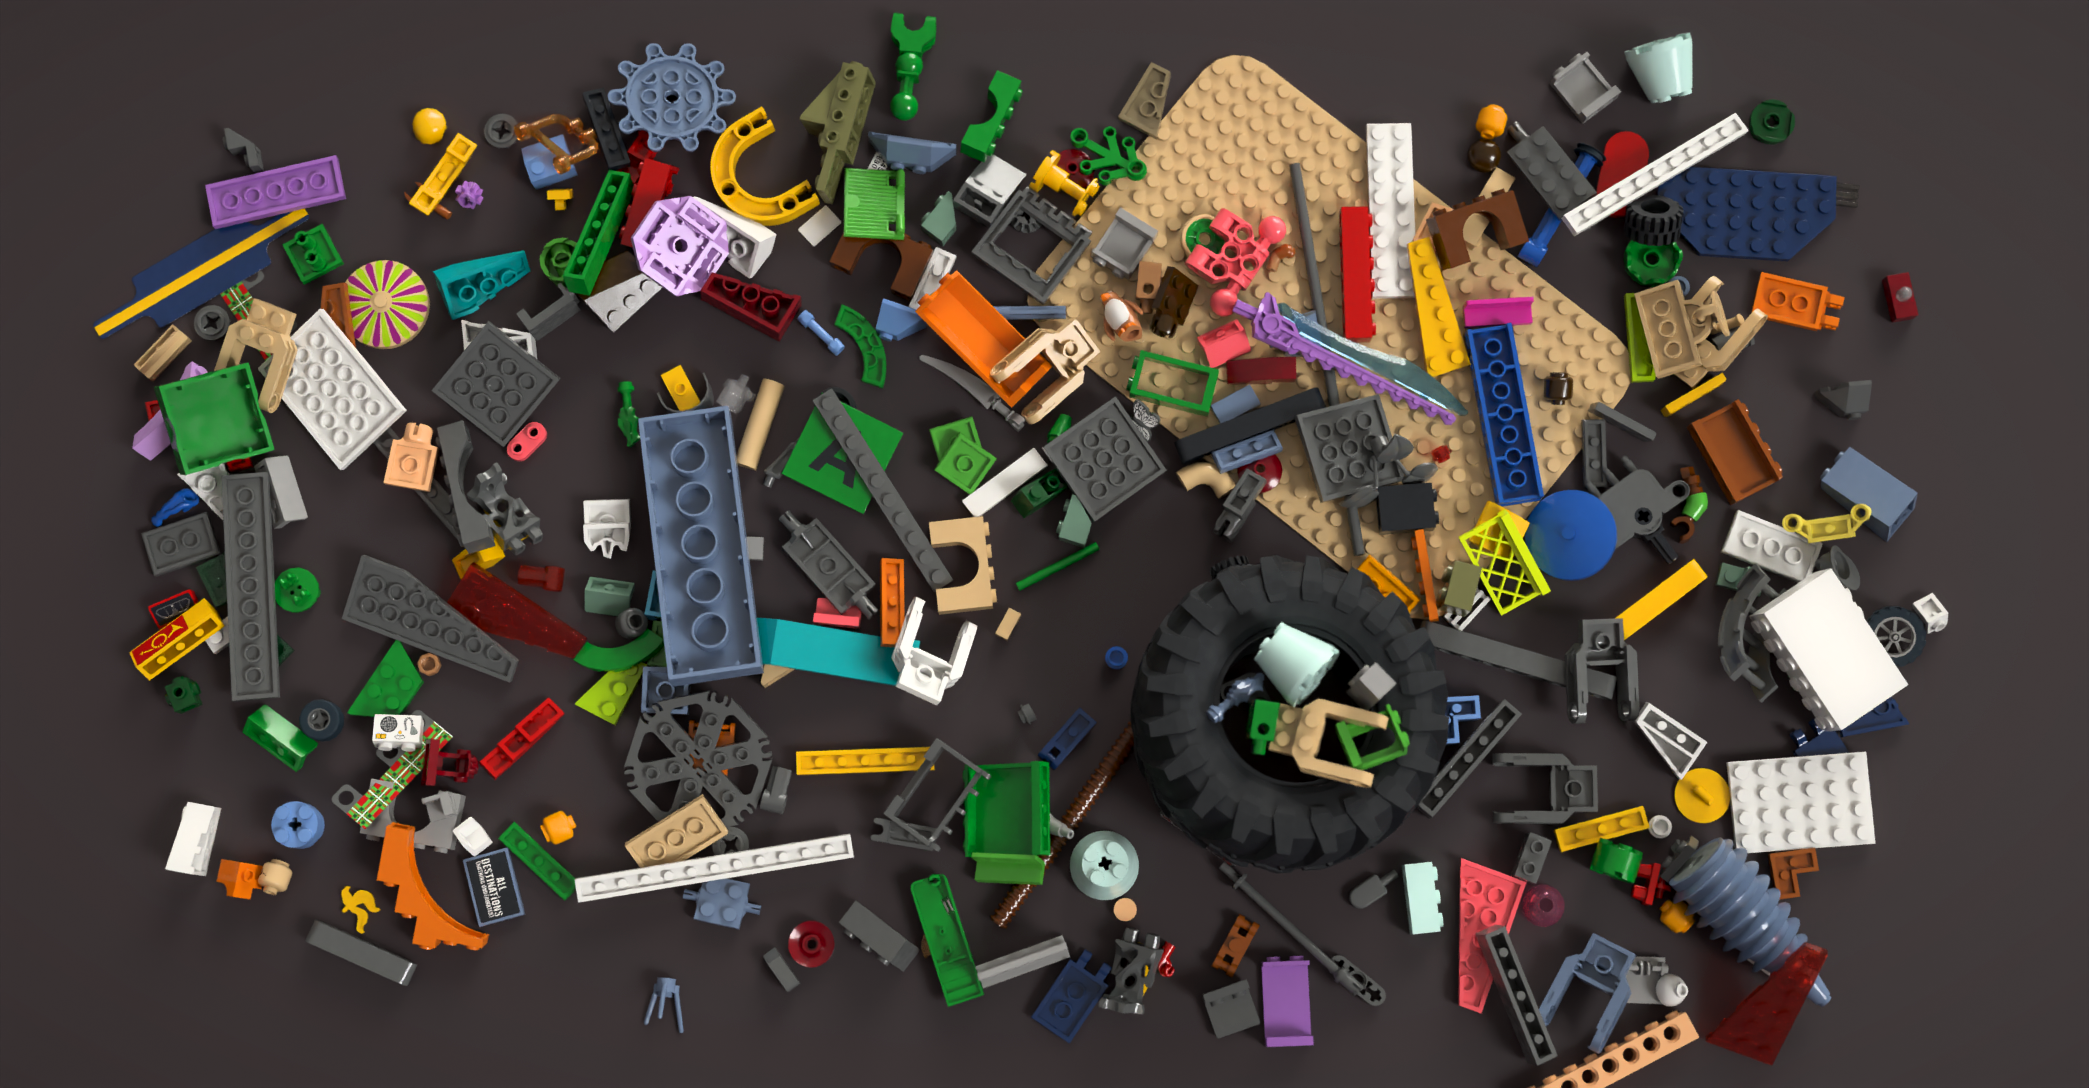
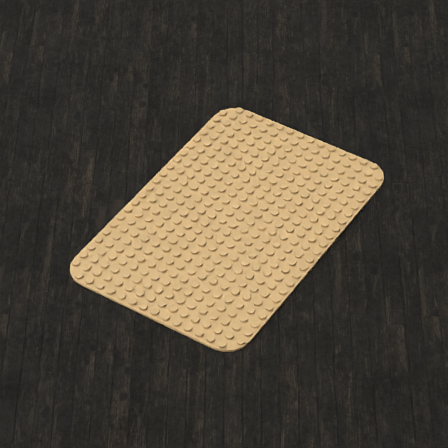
(1233, 150)

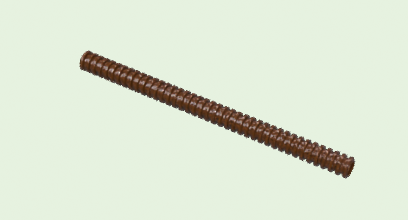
(1070, 819)

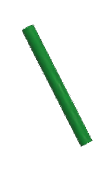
(1065, 562)

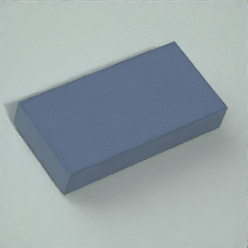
(1235, 404)

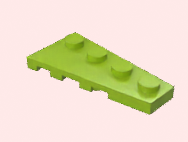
(1639, 356)

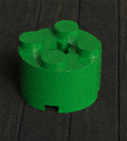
(1616, 861)

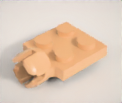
(412, 459)

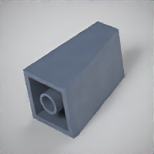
(1860, 481)

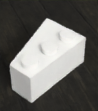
(523, 339)
(1670, 739)
(194, 839)

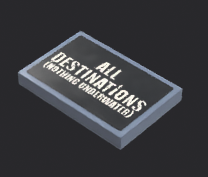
(493, 887)

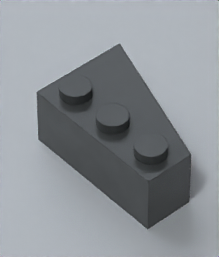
(878, 936)

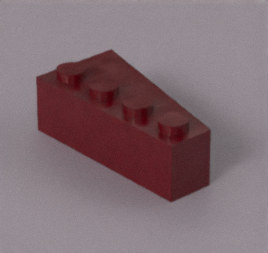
(750, 303)

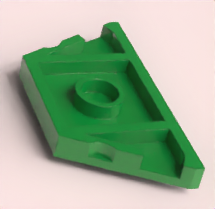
(390, 686)

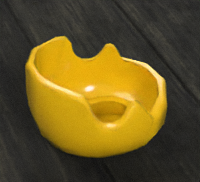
(429, 126)

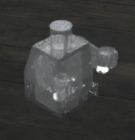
(736, 394)

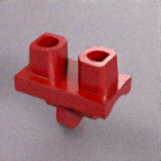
(1646, 893)

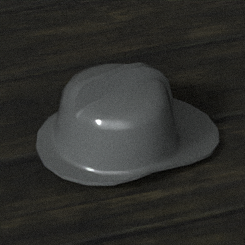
(1841, 566)

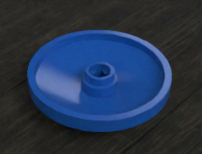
(1571, 535)

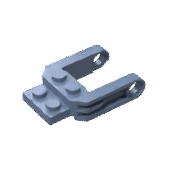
(1603, 967)

